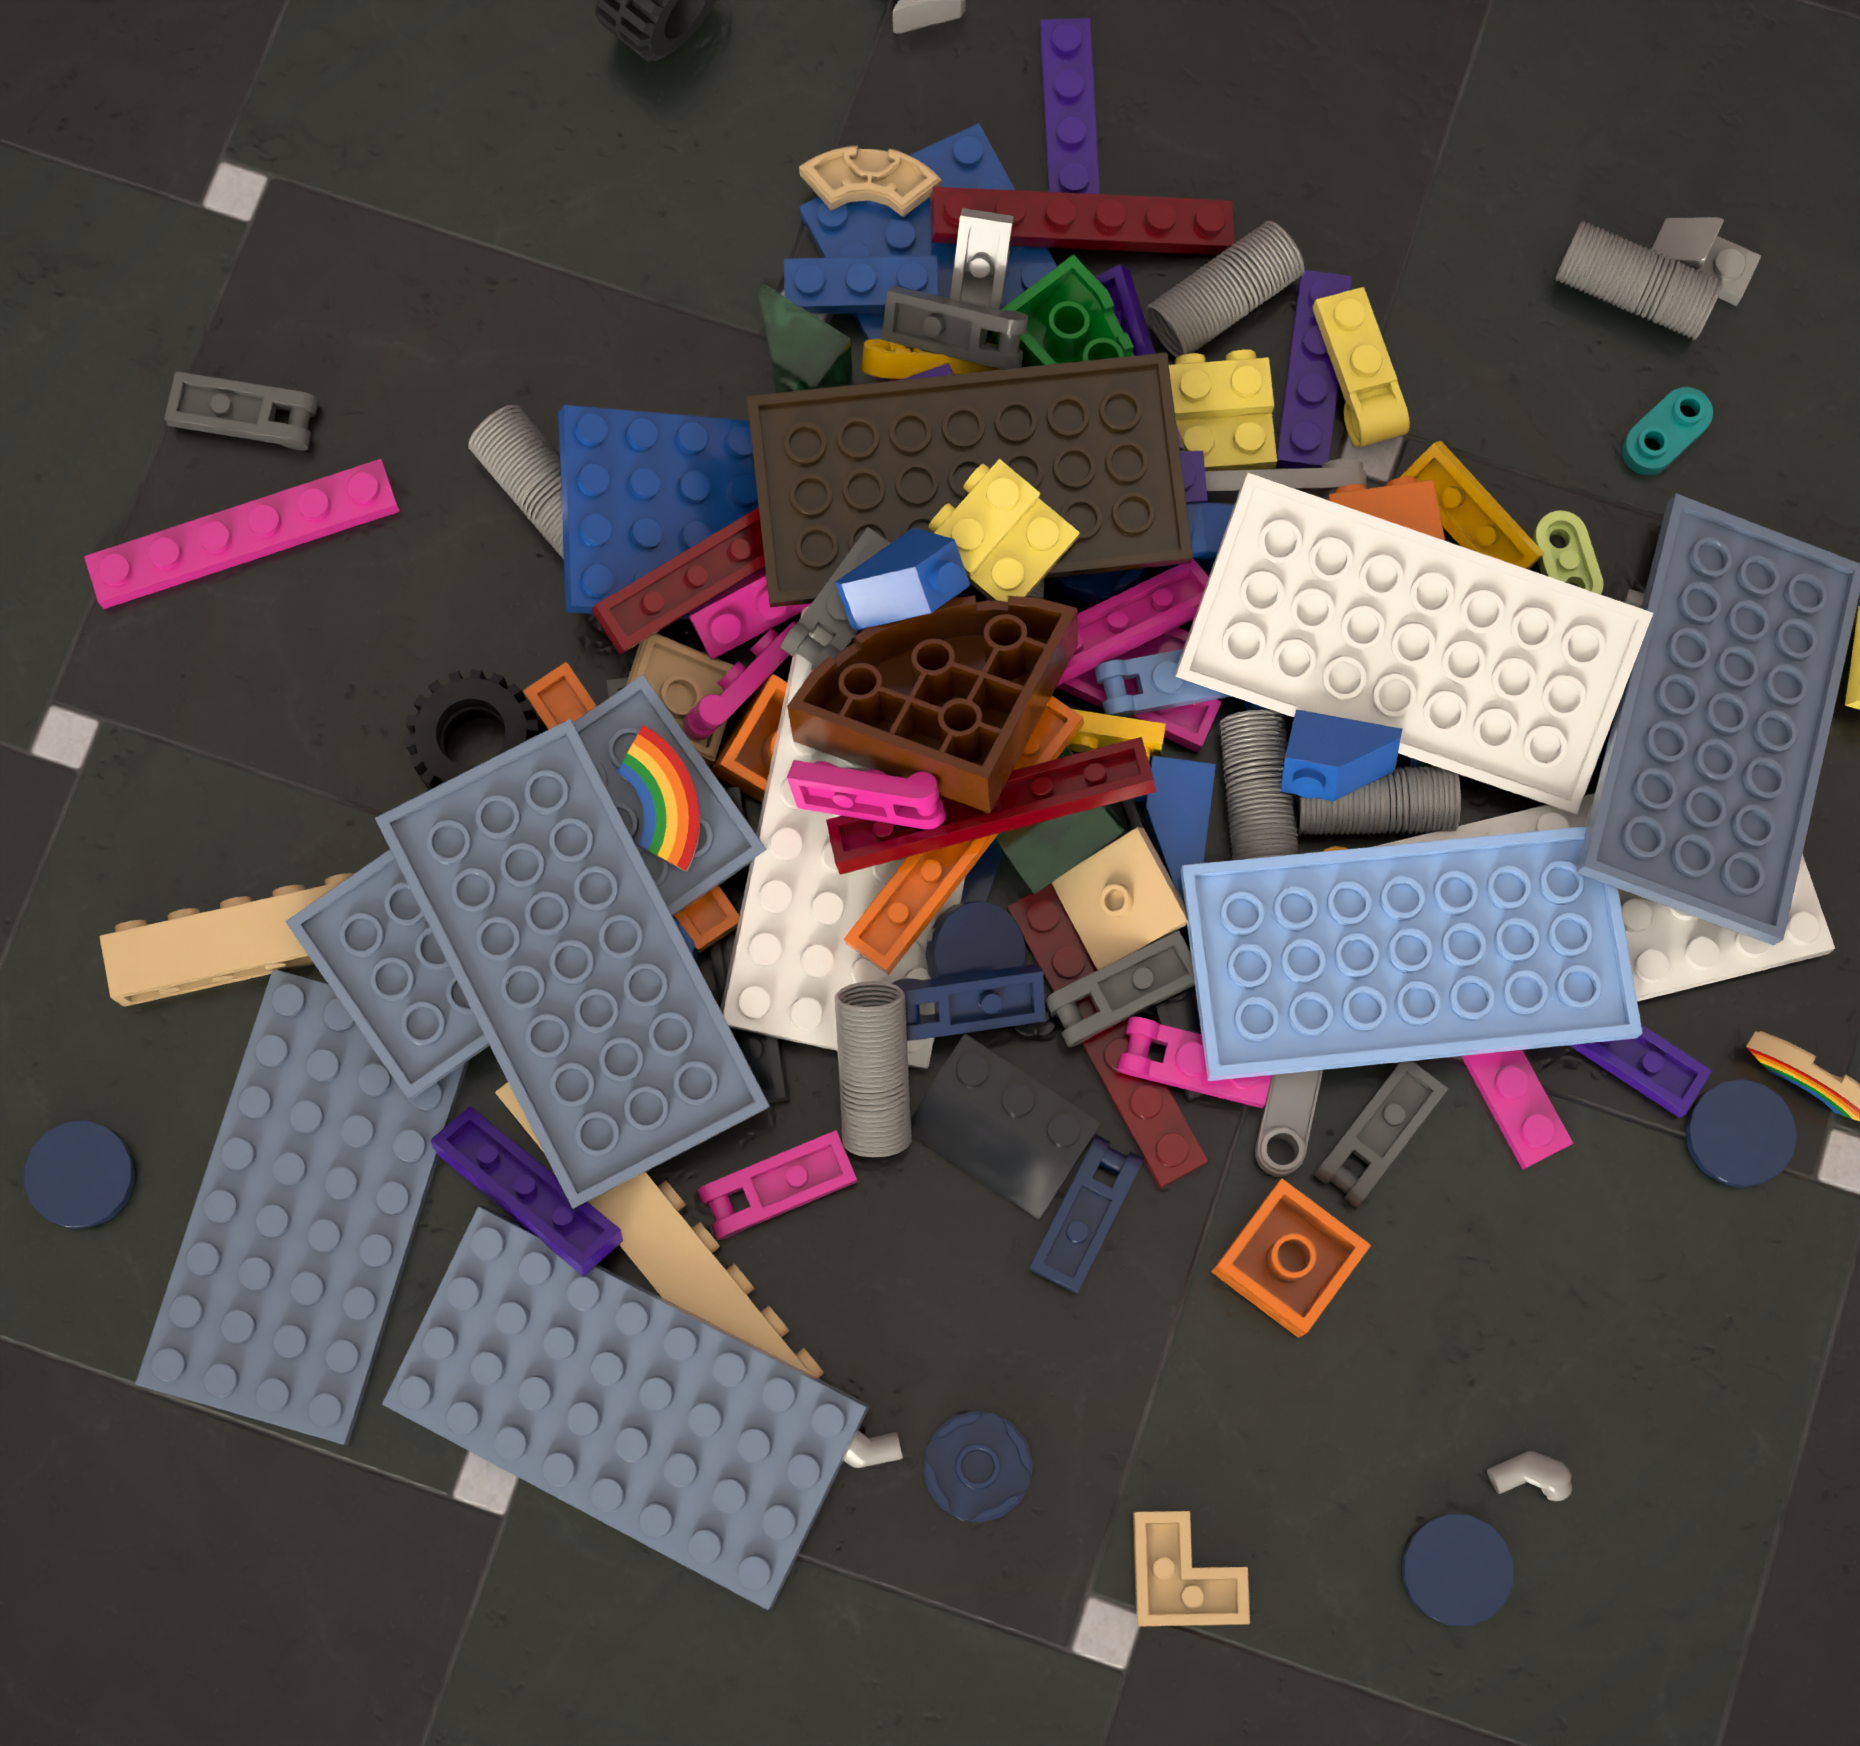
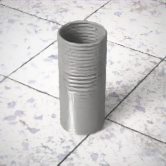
(1621, 270)
(1219, 296)
(524, 467)
(1428, 805)
(1259, 814)
(876, 1064)

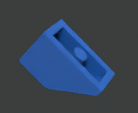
(903, 580)
(1336, 755)

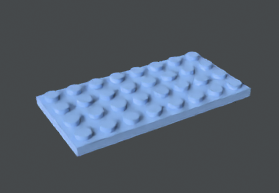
(1405, 954)

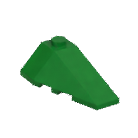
(1068, 319)

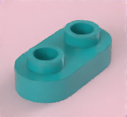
(1669, 428)

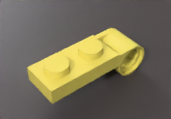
(1363, 368)

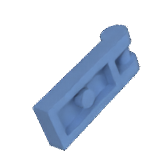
(1155, 683)

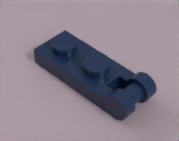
(974, 1001)
(1085, 1216)

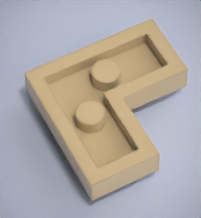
(1173, 1591)

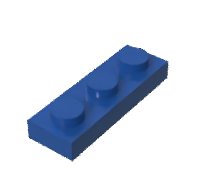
(855, 282)

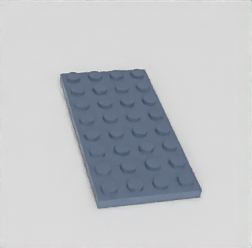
(1723, 721)
(387, 962)
(572, 963)
(299, 1222)
(626, 1407)

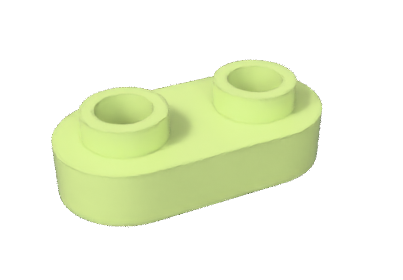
(1574, 562)

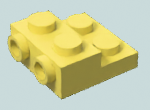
(1225, 410)
(1004, 533)

